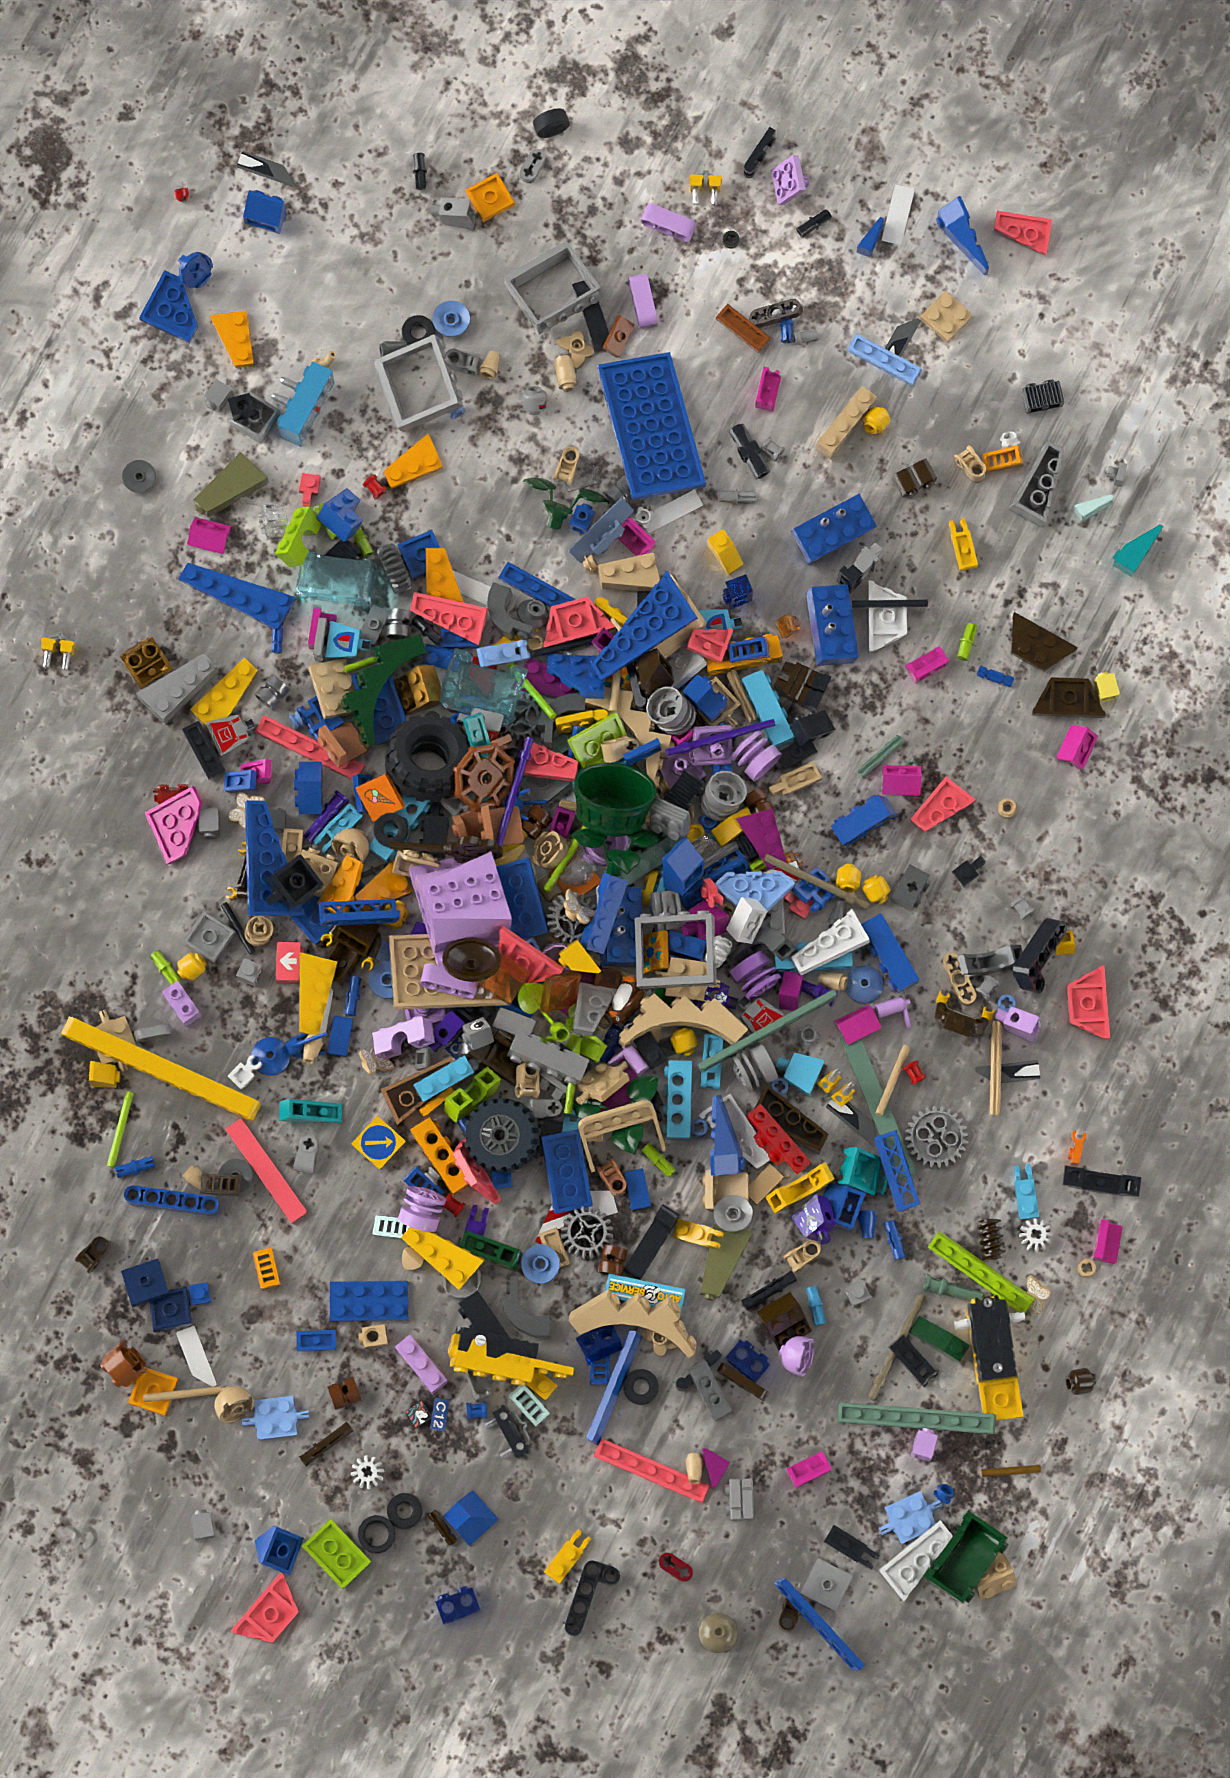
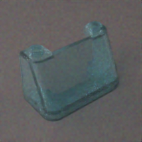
(336, 580)
(483, 688)

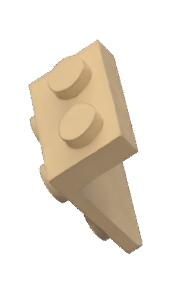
(408, 858)
(322, 866)
(724, 1185)
(997, 1578)

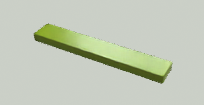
(981, 1272)

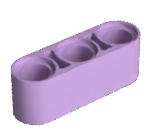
(668, 222)
(643, 300)
(438, 979)

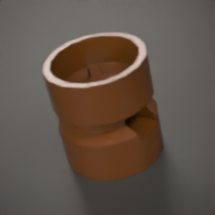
(757, 801)
(541, 820)
(615, 1267)
(338, 1398)

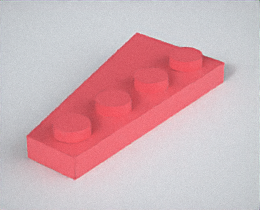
(454, 616)

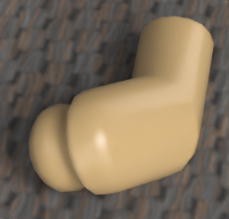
(327, 361)

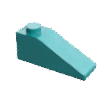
(1134, 552)
(309, 1111)

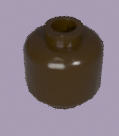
(1080, 1381)

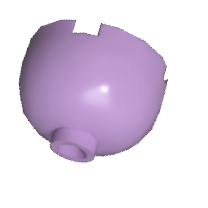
(797, 1354)

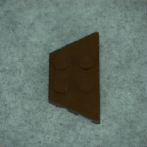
(1037, 645)
(1069, 698)
(495, 1057)

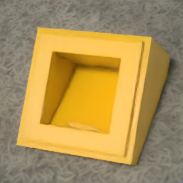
(1067, 944)

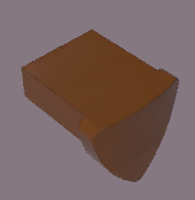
(607, 978)

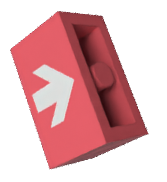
(288, 962)

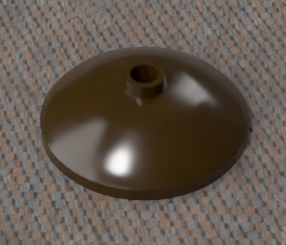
(471, 959)

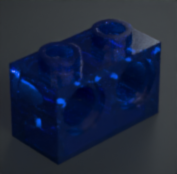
(737, 592)
(601, 1347)
(744, 1365)
(459, 1610)

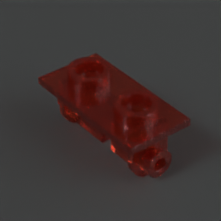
(166, 792)

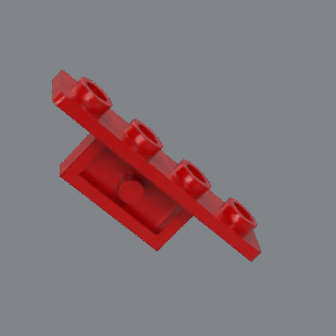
(776, 1141)

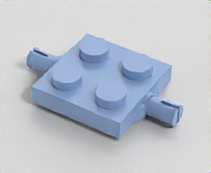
(275, 1418)
(910, 1517)

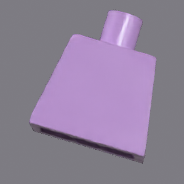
(1026, 1025)

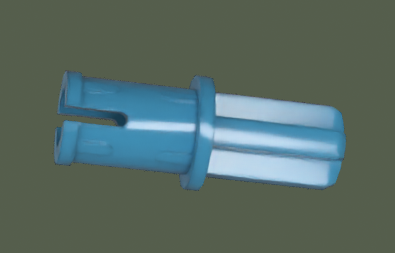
(815, 1305)

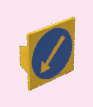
(378, 1142)

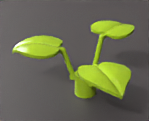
(530, 1000)

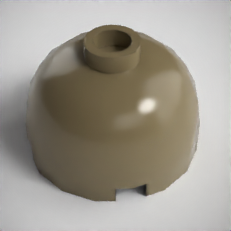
(718, 1633)

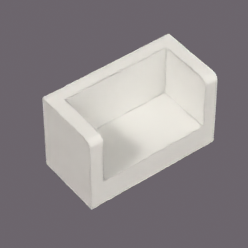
(746, 920)

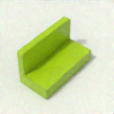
(591, 1046)

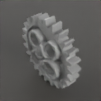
(951, 1127)

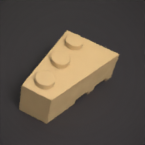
(632, 573)

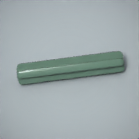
(880, 756)

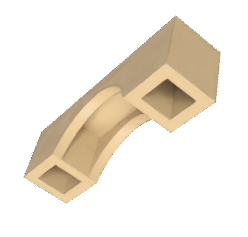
(838, 431)

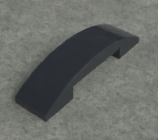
(593, 317)
(1101, 1182)

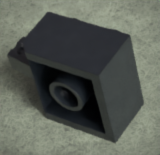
(283, 886)

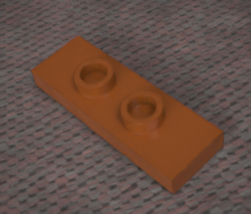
(743, 328)

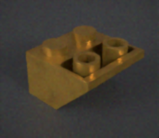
(418, 689)

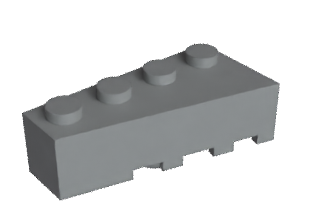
(1037, 489)
(177, 688)
(547, 1057)

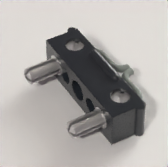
(511, 1432)

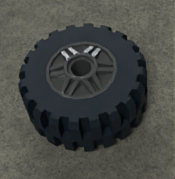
(484, 1131)

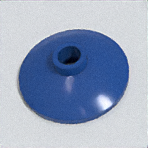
(273, 1065)

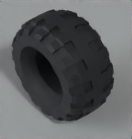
(432, 735)

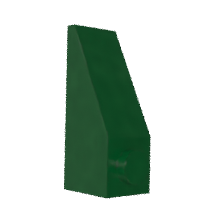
(491, 1250)
(939, 1339)

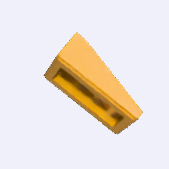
(1011, 464)
(268, 1284)

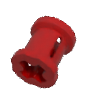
(374, 487)
(909, 1069)
(453, 1205)

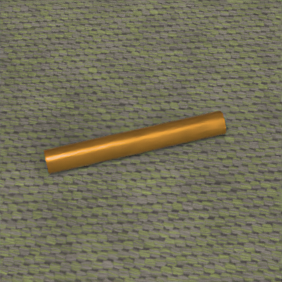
(1011, 1470)

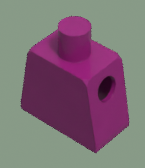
(699, 927)

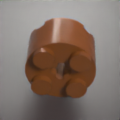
(123, 1365)

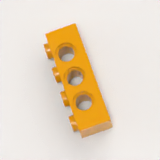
(715, 668)
(421, 1133)

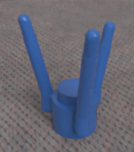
(519, 803)
(296, 1045)

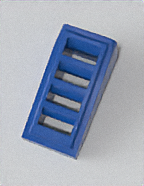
(869, 241)
(757, 655)
(413, 1172)
(600, 1381)

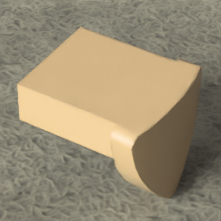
(411, 1259)

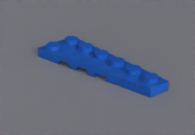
(248, 598)

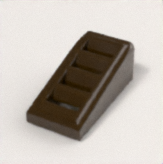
(236, 1178)

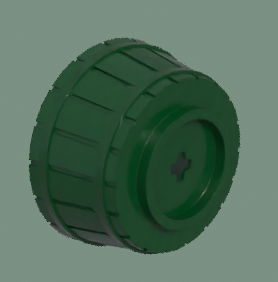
(613, 798)

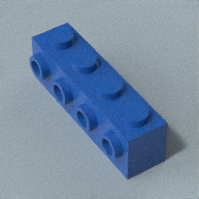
(890, 954)

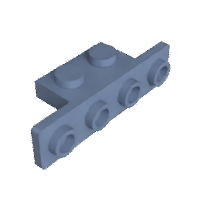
(603, 532)

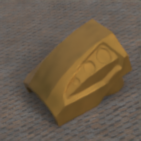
(145, 662)

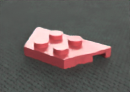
(574, 621)
(527, 956)
(1089, 1003)
(474, 1174)
(269, 1613)

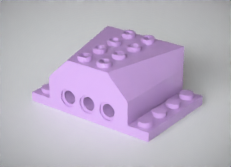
(460, 901)

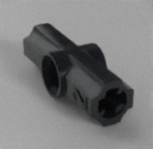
(749, 451)

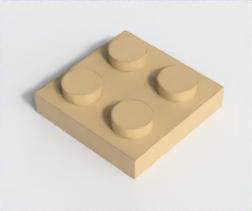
(946, 316)

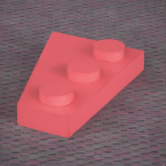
(1025, 229)
(550, 765)
(941, 805)

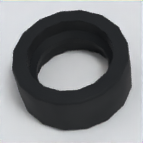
(551, 123)
(391, 1534)

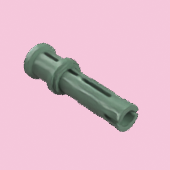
(943, 1287)

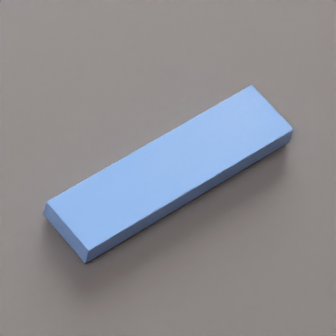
(884, 359)

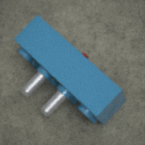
(305, 404)

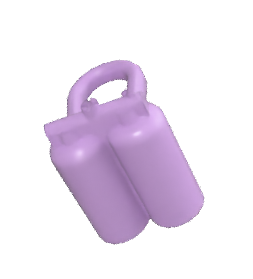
(893, 1006)
(633, 1057)

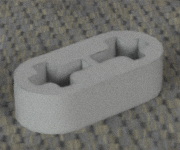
(536, 168)
(152, 1033)

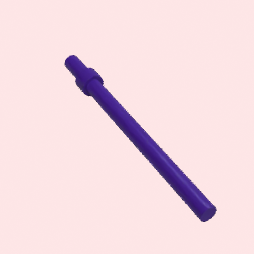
(685, 747)
(524, 756)

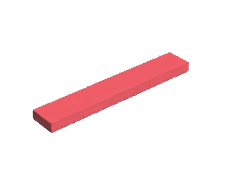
(304, 746)
(266, 1170)
(650, 1470)

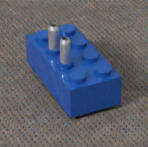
(833, 528)
(832, 625)
(621, 943)

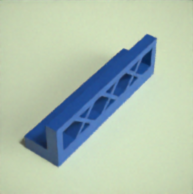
(738, 866)
(358, 917)
(892, 1172)

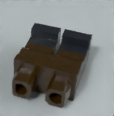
(803, 686)

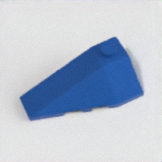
(955, 224)
(727, 1154)

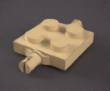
(726, 715)
(685, 967)
(117, 1028)
(602, 1082)

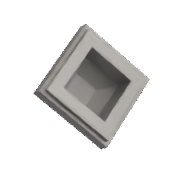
(423, 1058)

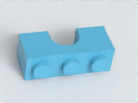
(443, 1078)

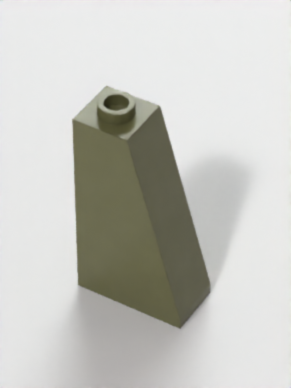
(231, 484)
(722, 1261)

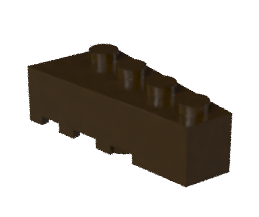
(795, 1124)

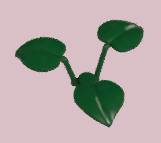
(557, 511)
(617, 859)
(628, 1137)

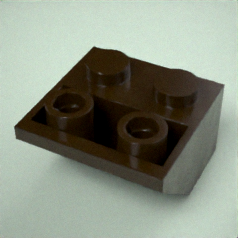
(654, 672)
(784, 1320)

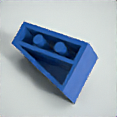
(863, 819)

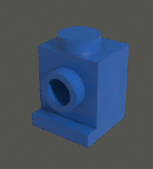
(582, 525)

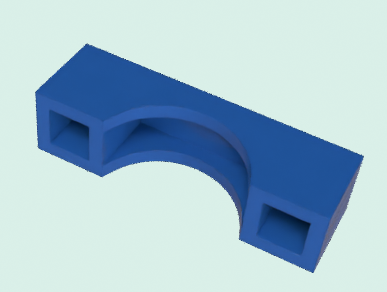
(610, 896)

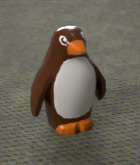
(626, 1000)

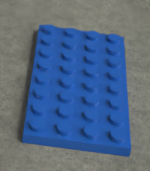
(651, 426)

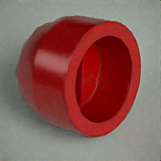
(182, 192)

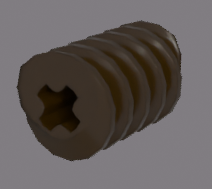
(990, 1240)

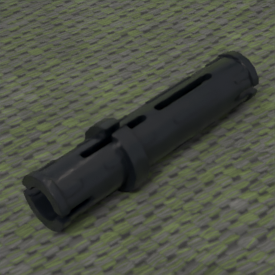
(772, 1288)

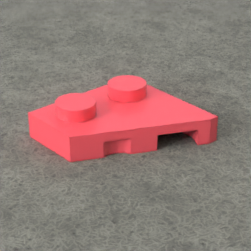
(709, 643)

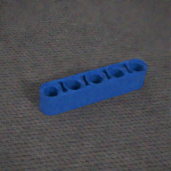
(179, 1206)

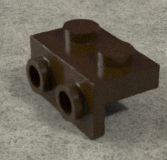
(345, 959)

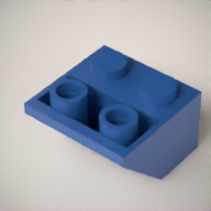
(264, 211)
(682, 867)
(684, 946)
(845, 1204)

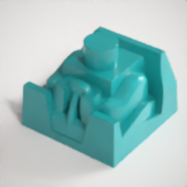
(860, 1170)

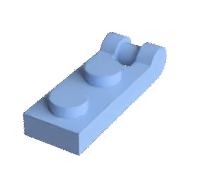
(502, 653)

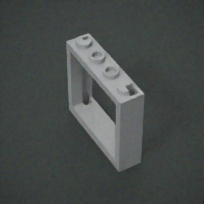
(542, 264)
(391, 394)
(683, 981)

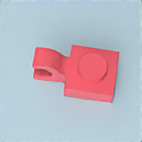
(309, 486)
(710, 893)
(797, 906)

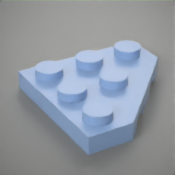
(764, 887)

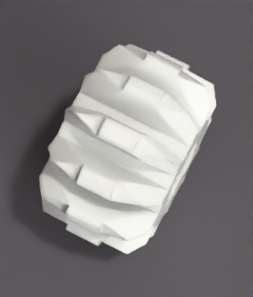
(722, 949)
(1034, 1241)
(361, 1476)

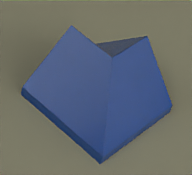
(470, 1517)
(278, 1549)

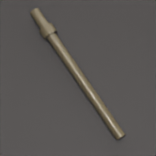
(850, 897)
(879, 1381)

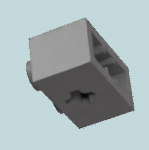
(914, 877)

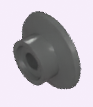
(137, 468)
(527, 615)
(239, 1167)

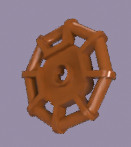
(477, 770)

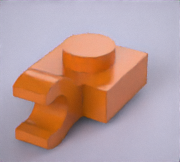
(1075, 1153)

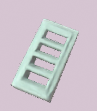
(1088, 509)
(378, 1219)
(541, 1416)

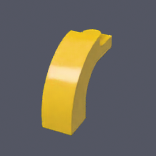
(800, 1189)

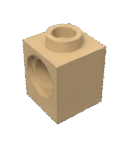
(382, 1336)

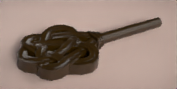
(463, 850)

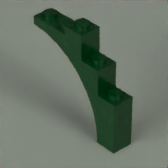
(363, 701)

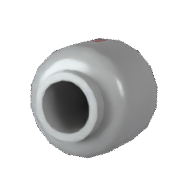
(534, 400)

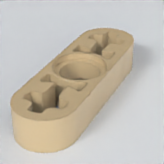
(970, 990)

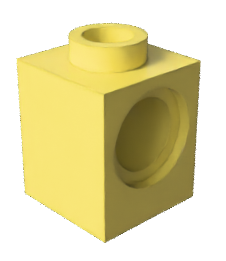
(1106, 687)

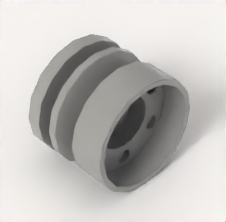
(671, 711)
(723, 795)
(754, 1067)

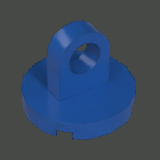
(195, 269)

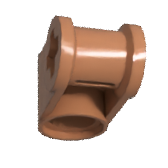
(610, 1175)

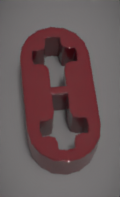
(672, 1571)

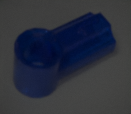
(612, 1042)

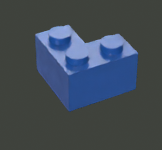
(340, 516)
(704, 699)
(309, 787)

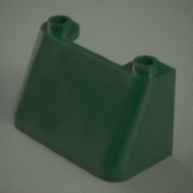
(966, 1558)

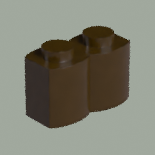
(915, 478)

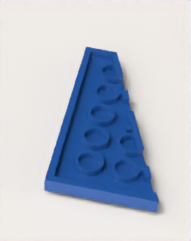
(651, 623)
(263, 859)

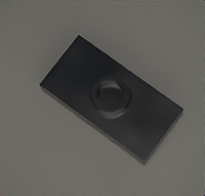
(795, 754)

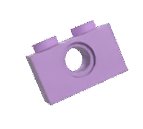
(181, 1003)
(924, 1445)

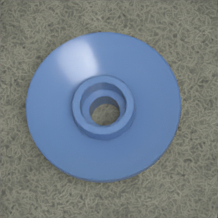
(451, 310)
(377, 978)
(861, 993)
(531, 1261)

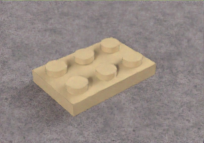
(330, 685)

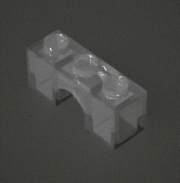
(273, 521)

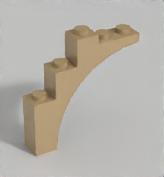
(638, 725)
(657, 1014)
(636, 1311)

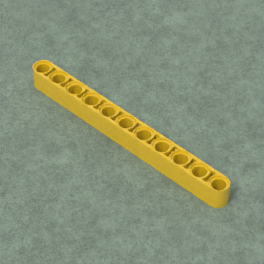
(161, 1068)

